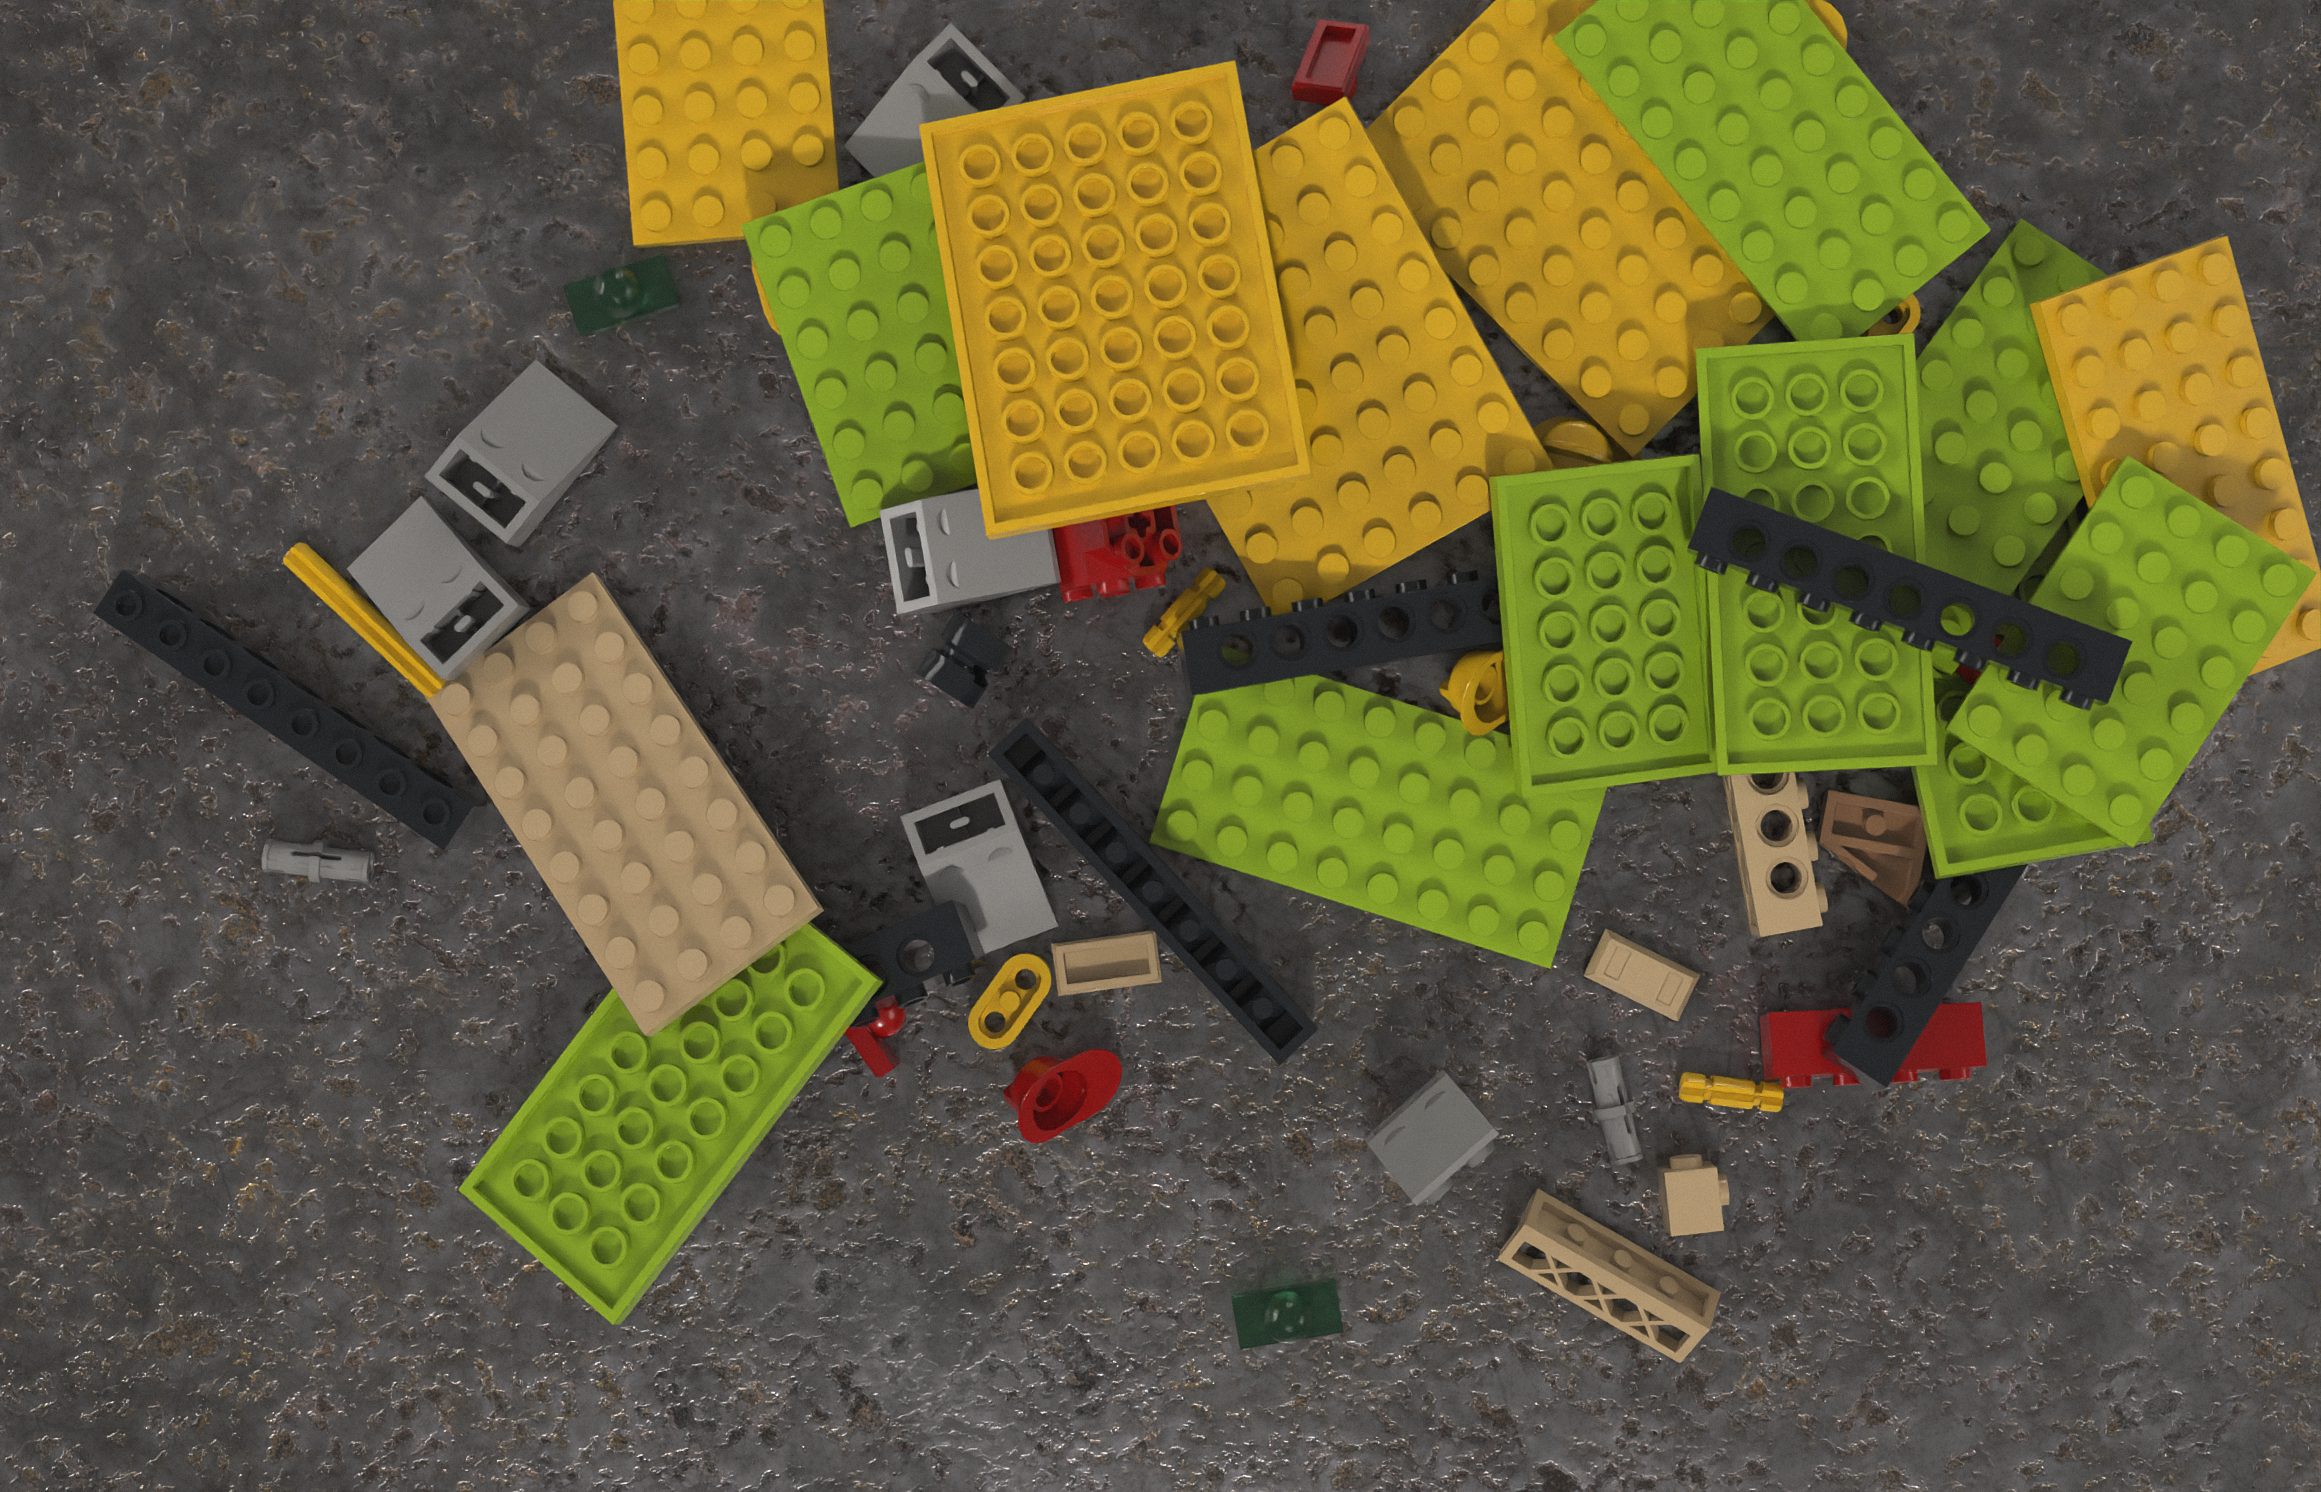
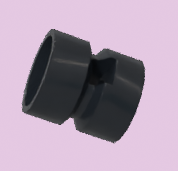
(964, 660)

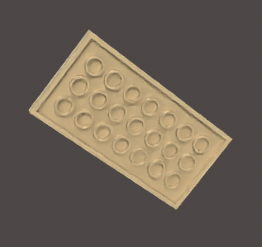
(624, 805)

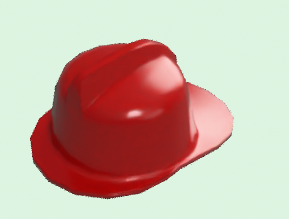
(1060, 1093)

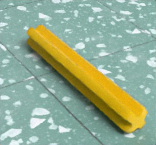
(362, 617)

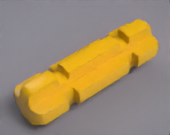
(1186, 607)
(1731, 1092)

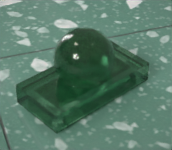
(622, 295)
(1287, 1313)

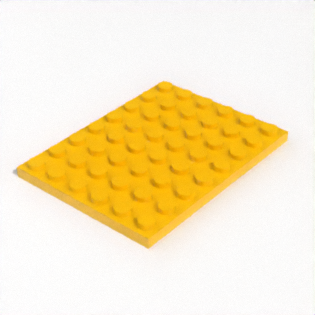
(1562, 223)
(1113, 301)
(1386, 372)

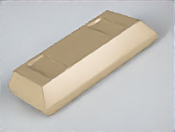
(1106, 962)
(1641, 975)

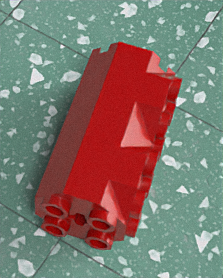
(1116, 552)

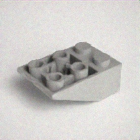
(939, 84)
(521, 453)
(947, 561)
(437, 590)
(980, 857)
(1432, 1139)

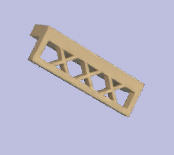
(1616, 1271)

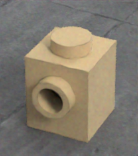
(1692, 1195)

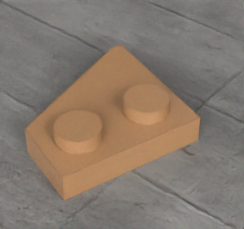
(1876, 840)

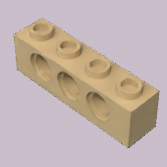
(1766, 908)

